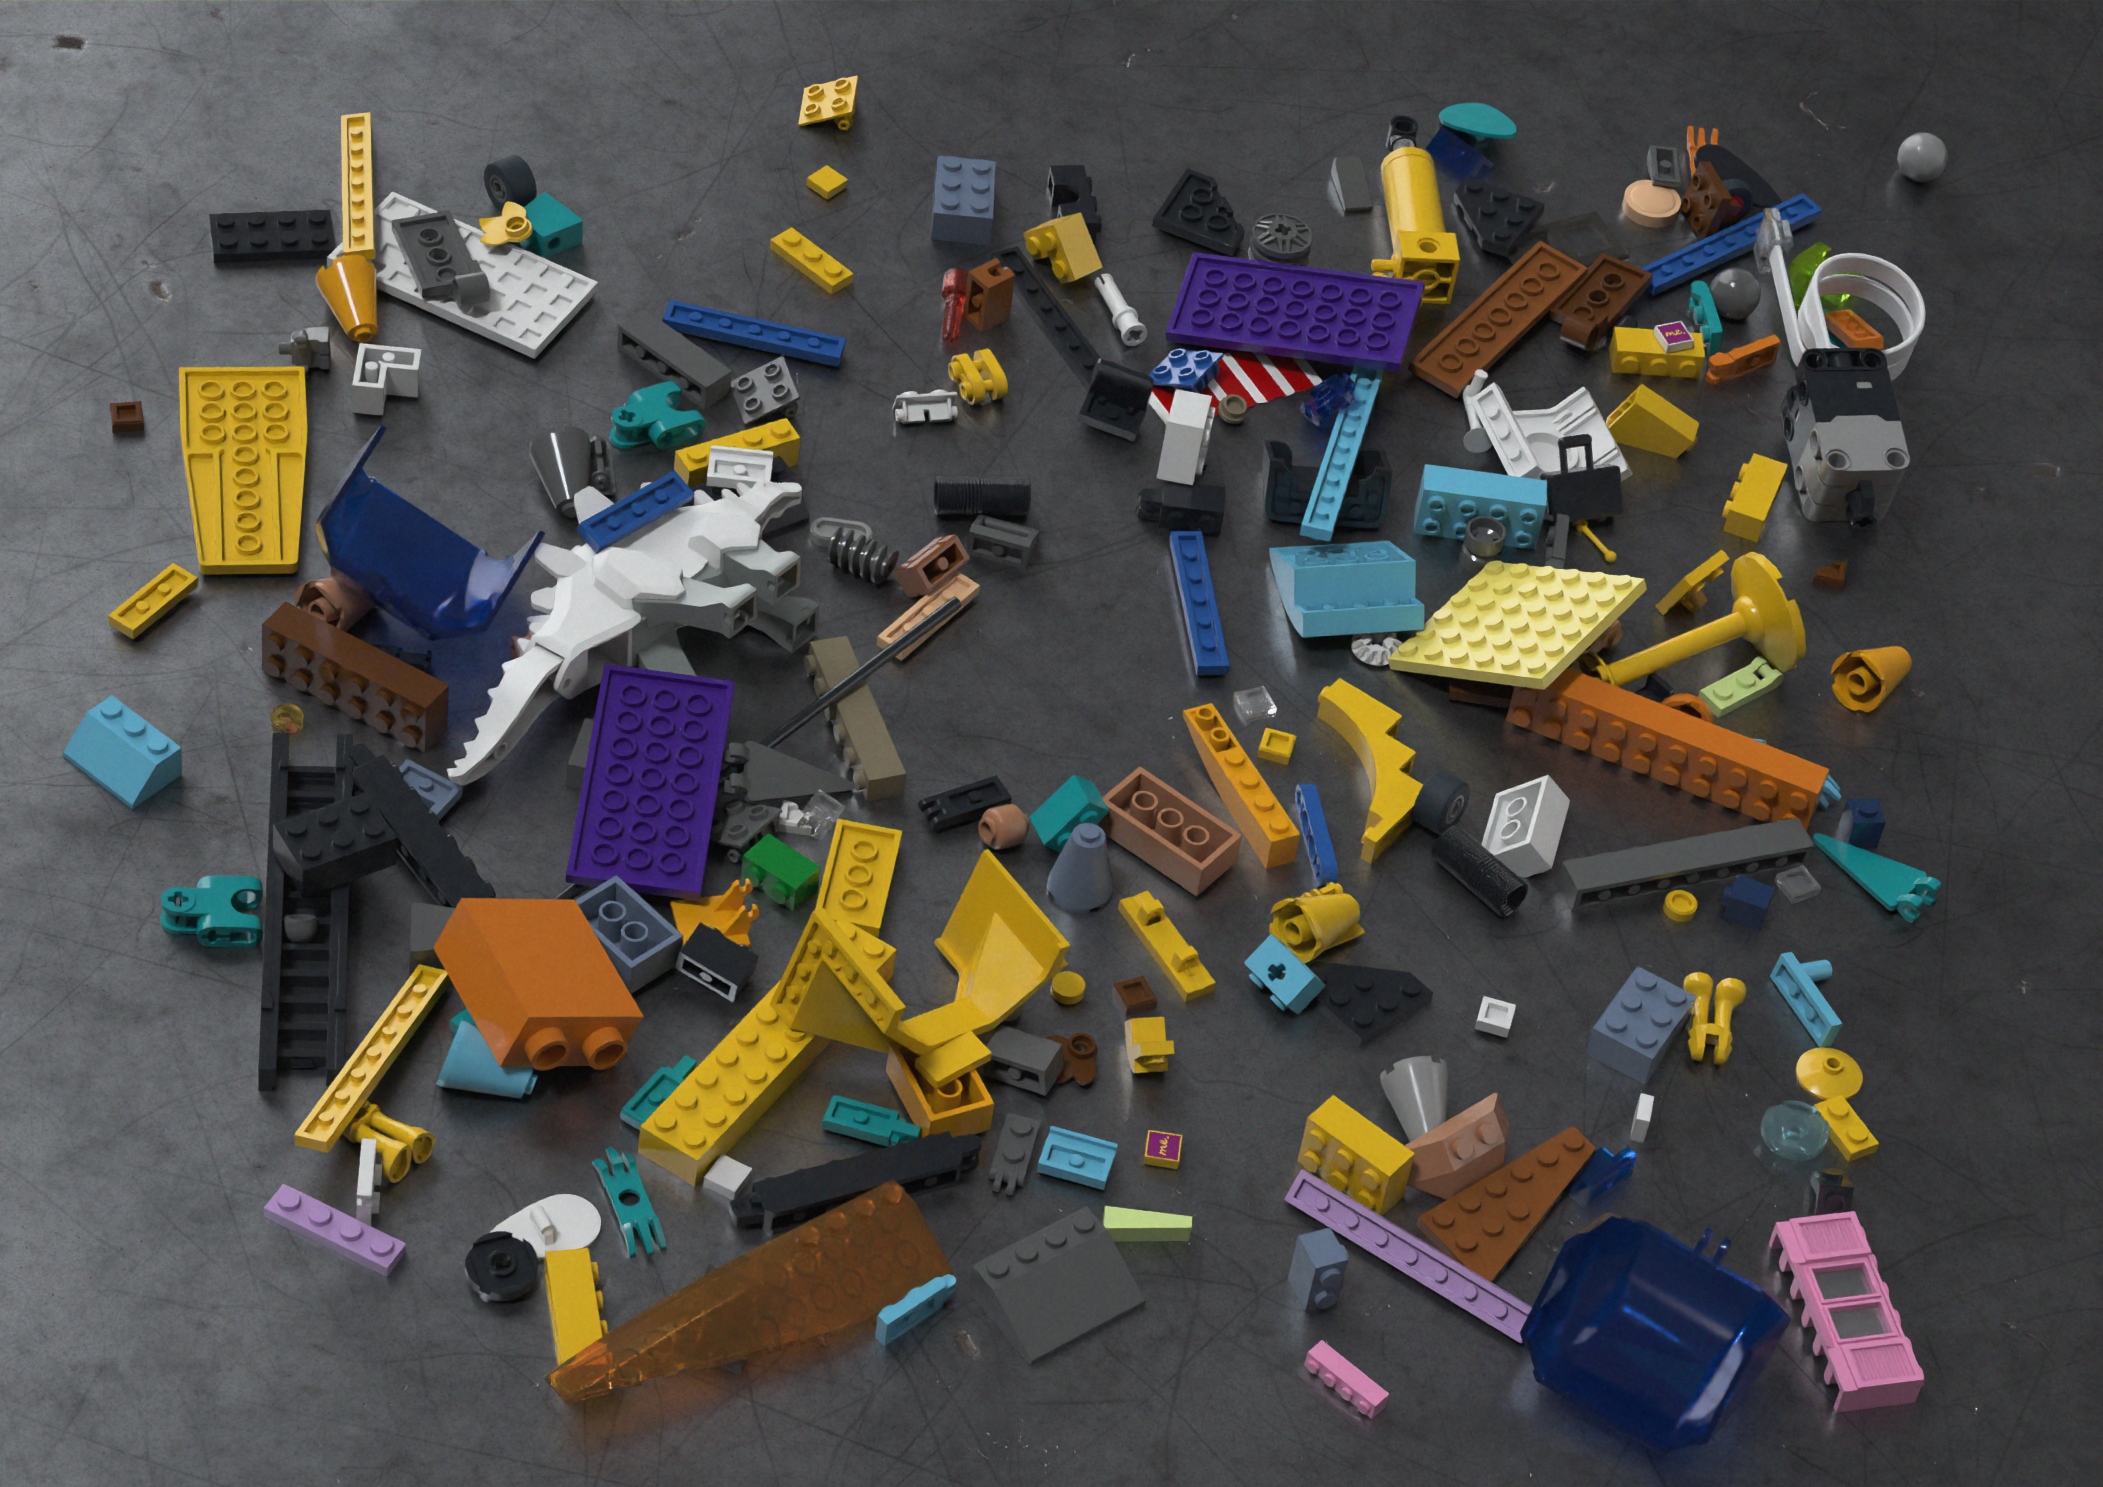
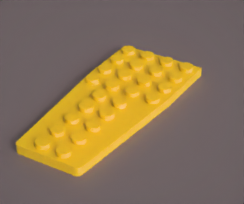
(244, 465)

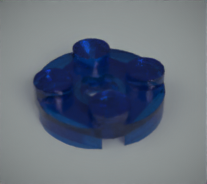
(1327, 398)

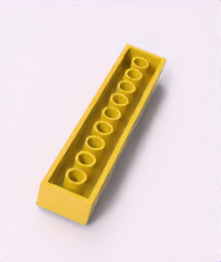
(740, 1080)

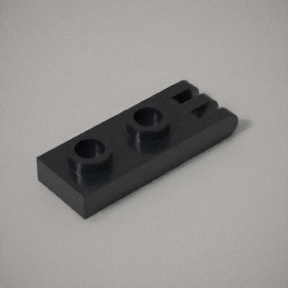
(964, 802)

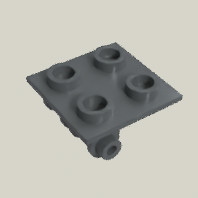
(765, 391)
(742, 826)

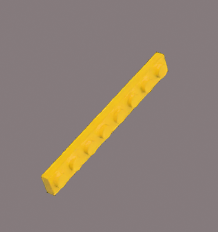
(357, 185)
(372, 1059)

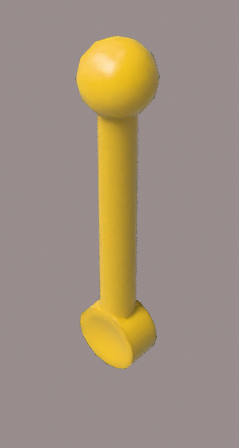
(1610, 556)

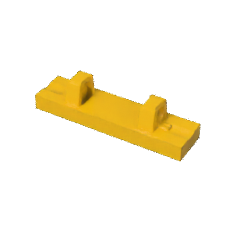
(1167, 945)

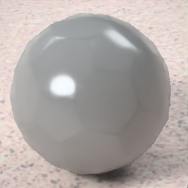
(1922, 157)

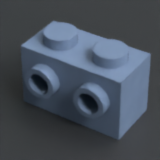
(1318, 1269)

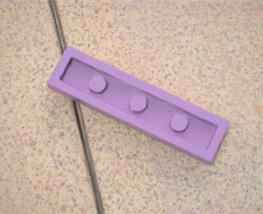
(335, 1230)

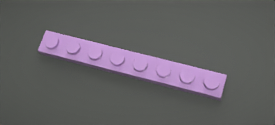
(1409, 1254)

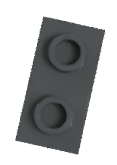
(601, 467)

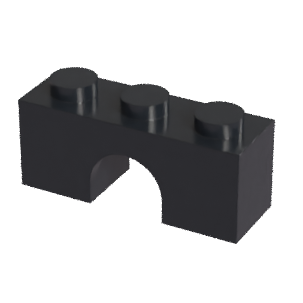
(1071, 192)

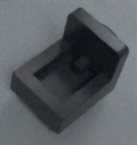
(1832, 1190)

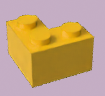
(1067, 246)

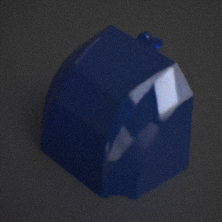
(410, 559)
(1650, 1332)

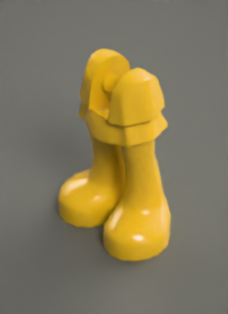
(1727, 997)
(409, 1143)

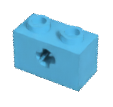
(1296, 987)

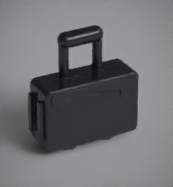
(1582, 491)

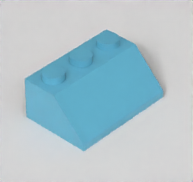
(124, 752)

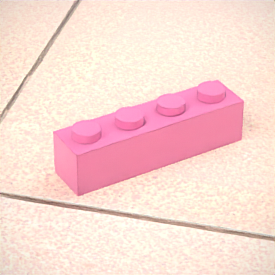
(1346, 1379)

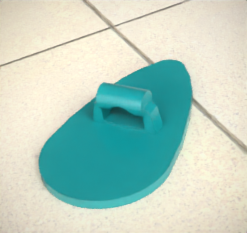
(1478, 121)

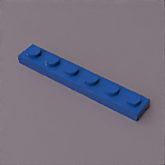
(754, 333)
(1199, 603)

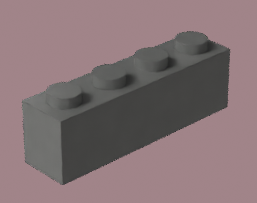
(674, 358)

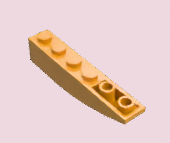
(1242, 788)

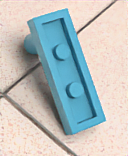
(1798, 988)

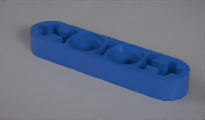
(1316, 834)

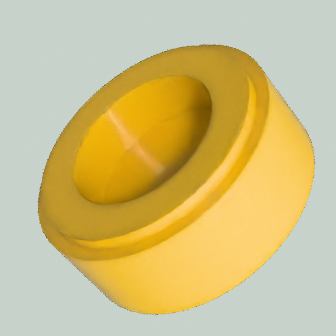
(1680, 906)
(1067, 987)

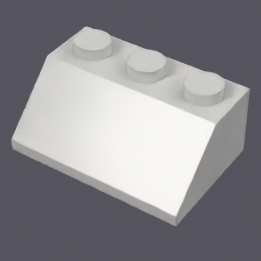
(1527, 826)

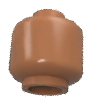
(1003, 827)

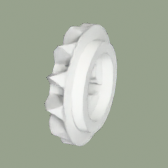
(1375, 653)

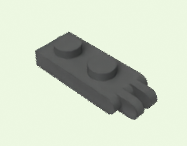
(1014, 1152)

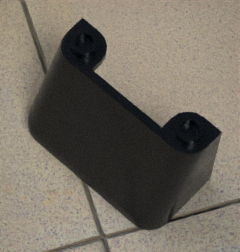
(1290, 487)

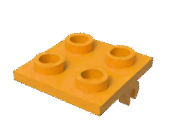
(721, 912)

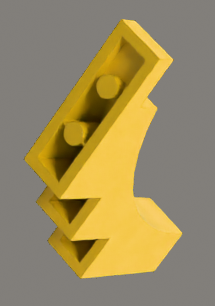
(1388, 763)

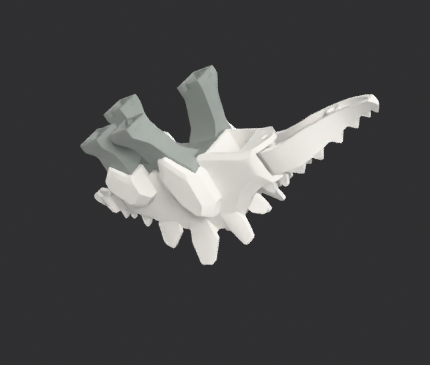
(628, 600)

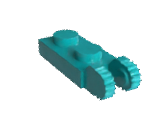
(1706, 315)

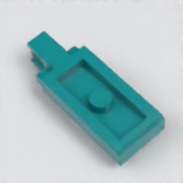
(656, 1091)
(868, 1122)

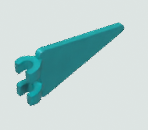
(1883, 878)

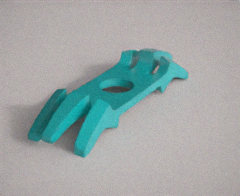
(630, 1216)

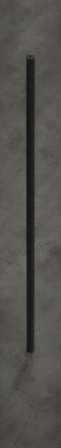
(826, 700)

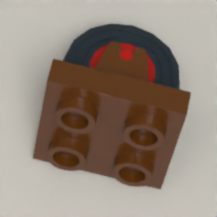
(1714, 202)

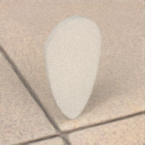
(555, 1224)

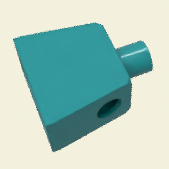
(553, 227)

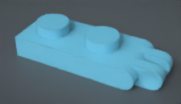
(914, 1308)

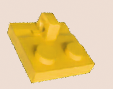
(1689, 589)

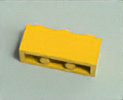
(1641, 353)
(1753, 497)

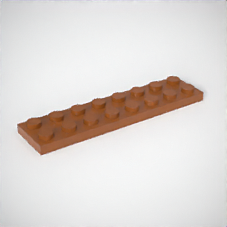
(1497, 319)

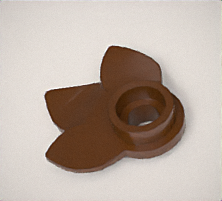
(1076, 1063)

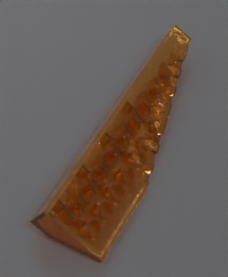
(783, 1292)

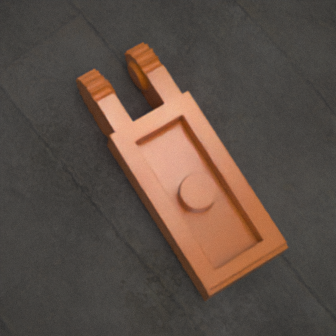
(1742, 360)

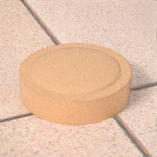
(1651, 204)

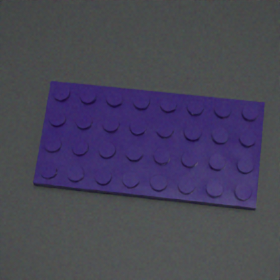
(1296, 311)
(651, 781)

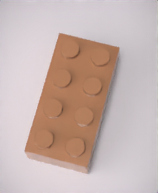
(1169, 831)

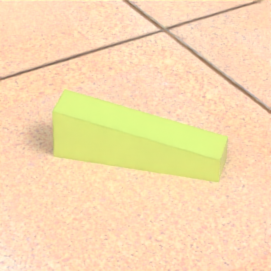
(1141, 1225)

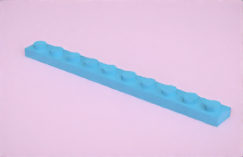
(1341, 456)

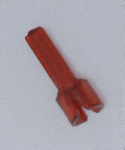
(954, 294)

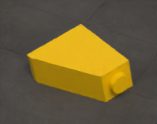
(1652, 424)

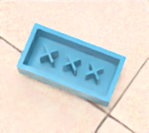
(1455, 496)

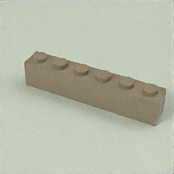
(856, 721)

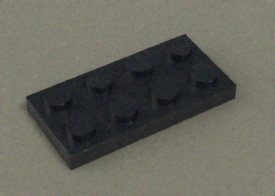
(271, 236)

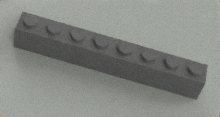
(1684, 864)

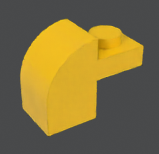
(1147, 1044)

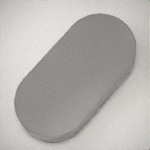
(823, 529)

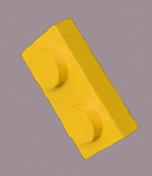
(1847, 1129)

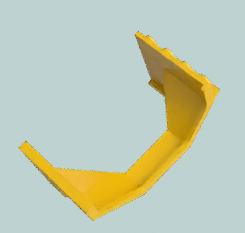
(993, 941)

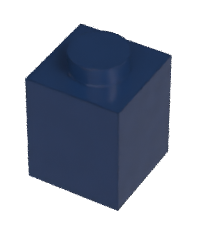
(1862, 823)
(1747, 902)

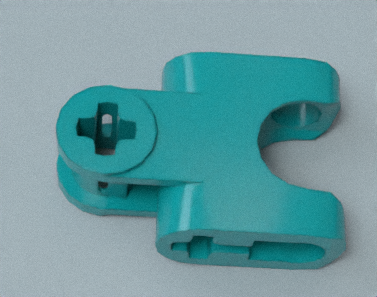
(653, 418)
(213, 911)

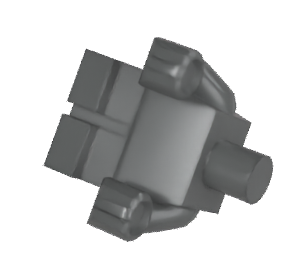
(308, 348)

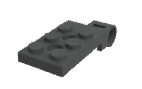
(455, 271)

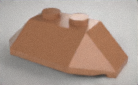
(1460, 1150)

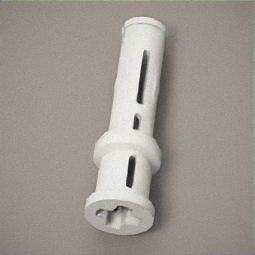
(1124, 317)

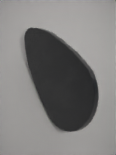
(1731, 167)

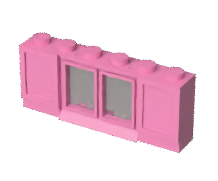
(1849, 1311)

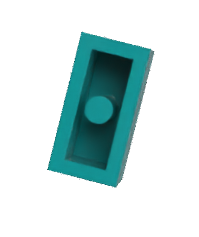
(1069, 806)

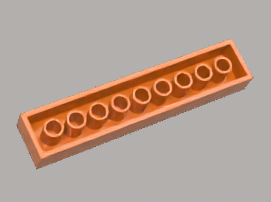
(1671, 747)

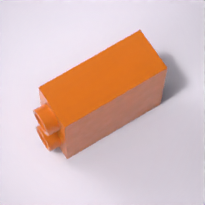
(538, 983)

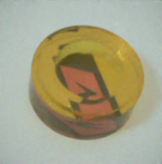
(287, 719)

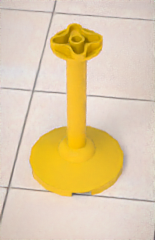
(1757, 615)

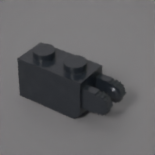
(1184, 506)

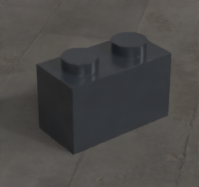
(716, 961)

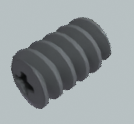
(861, 558)

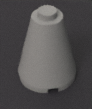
(1418, 1094)

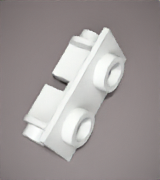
(911, 406)

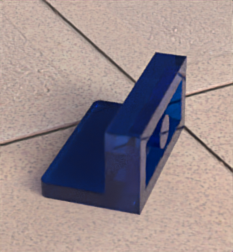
(1457, 154)
(1601, 1175)

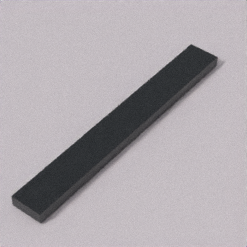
(1050, 315)

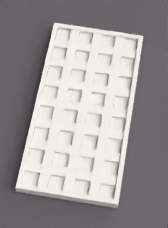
(527, 292)

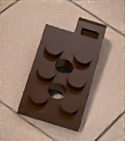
(1588, 320)

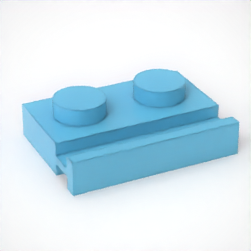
(1077, 1157)

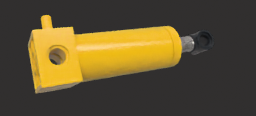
(1416, 216)

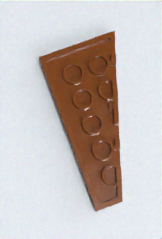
(1502, 1211)

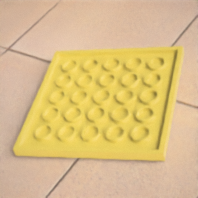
(1517, 624)

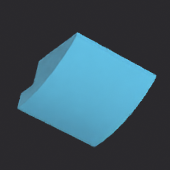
(1348, 588)

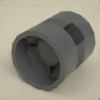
(1482, 543)

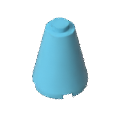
(475, 1069)

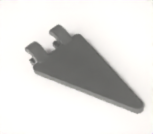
(775, 775)

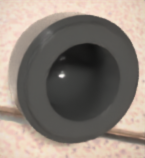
(300, 927)

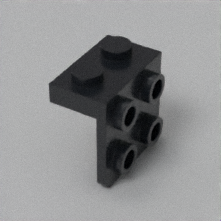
(1116, 399)

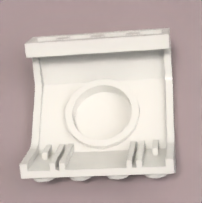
(1529, 438)

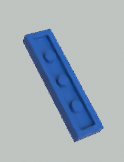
(635, 511)

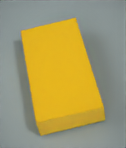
(953, 1059)

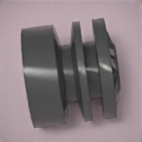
(1280, 240)

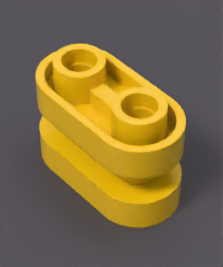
(978, 376)

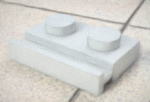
(735, 465)
(369, 1175)

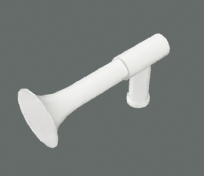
(1477, 438)

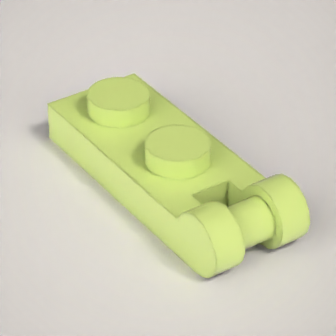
(1741, 687)

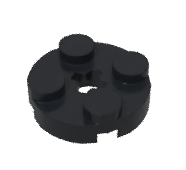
(498, 1285)

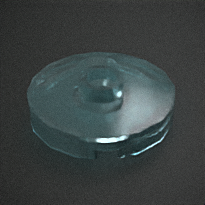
(1794, 1130)

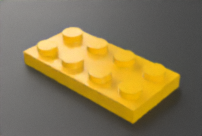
(859, 874)

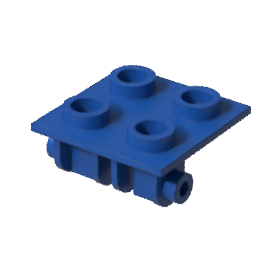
(1187, 369)

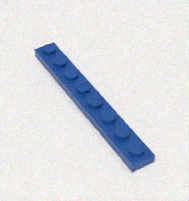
(1724, 245)

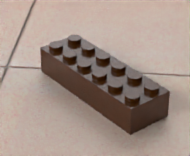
(355, 677)

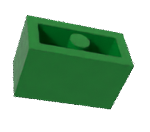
(780, 872)

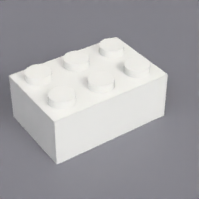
(1186, 437)

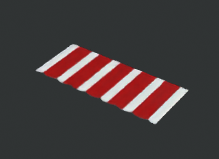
(1249, 375)

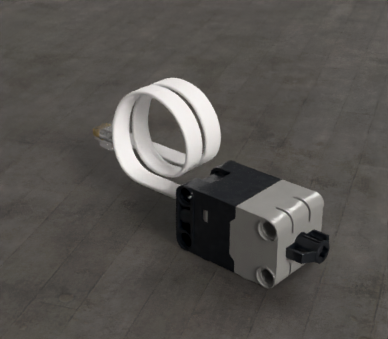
(1843, 410)

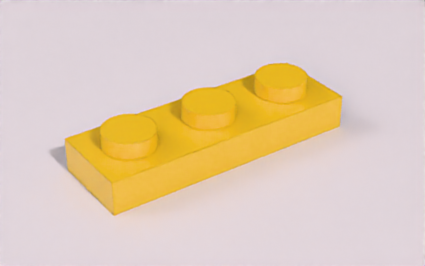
(811, 260)
(153, 601)

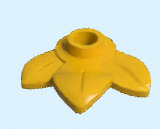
(506, 228)

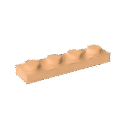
(955, 586)

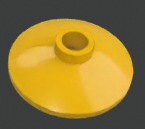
(1829, 1073)

